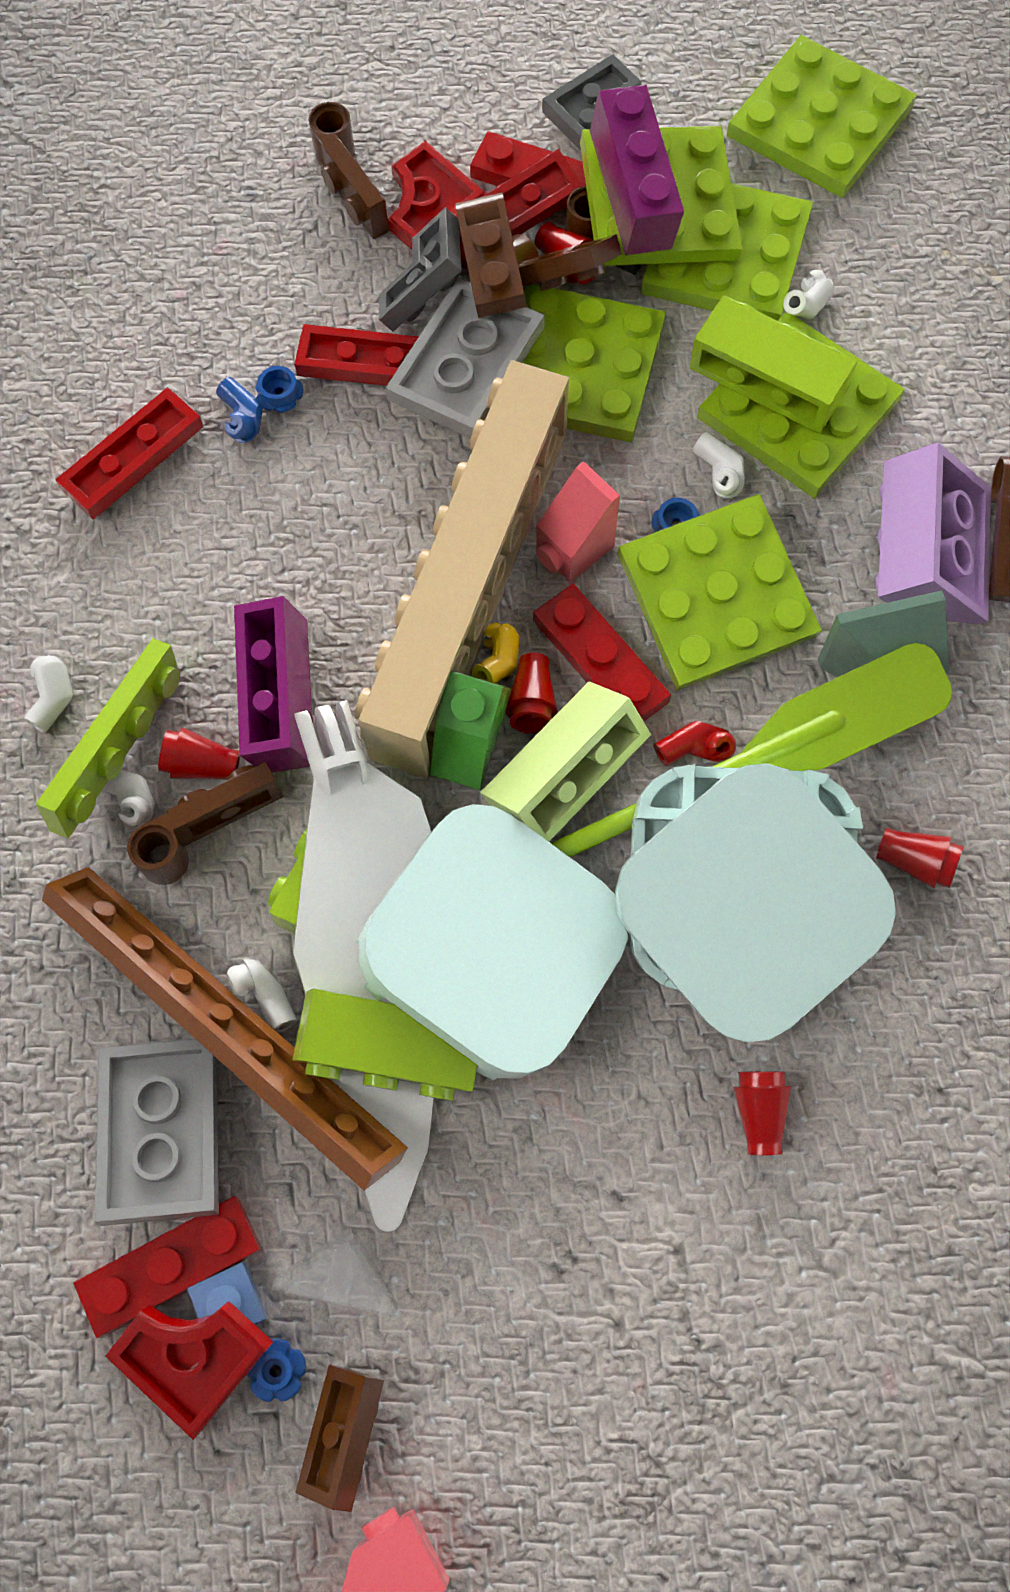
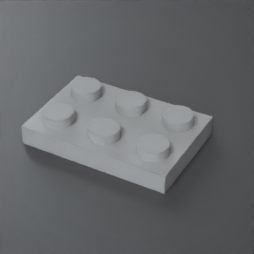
(459, 358)
(156, 1133)

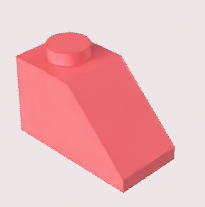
(578, 524)
(395, 1557)

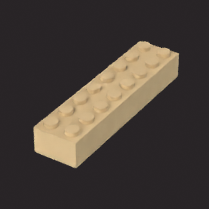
(466, 565)

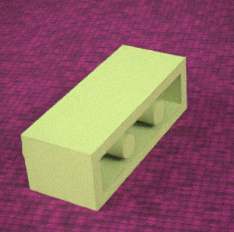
(568, 760)

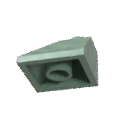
(880, 629)

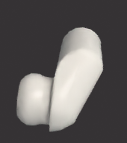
(815, 295)
(726, 464)
(54, 692)
(133, 798)
(267, 990)

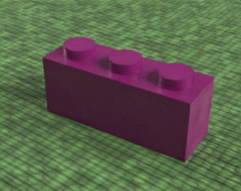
(636, 169)
(272, 682)

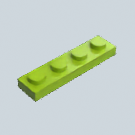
(103, 747)

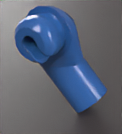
(246, 410)

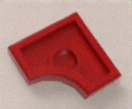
(427, 186)
(189, 1364)

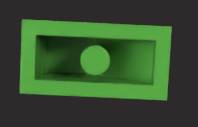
(467, 729)

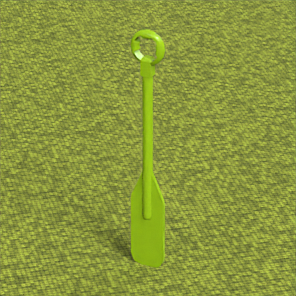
(824, 725)

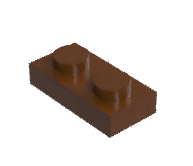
(339, 1438)

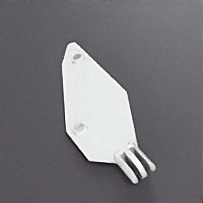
(355, 849)

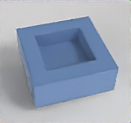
(230, 1285)

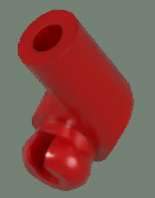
(697, 740)

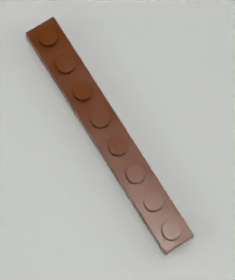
(225, 1027)

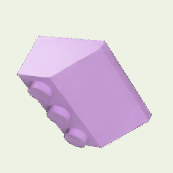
(935, 532)

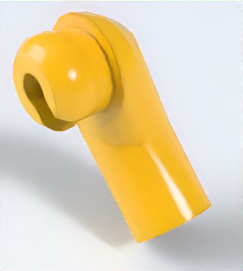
(504, 658)

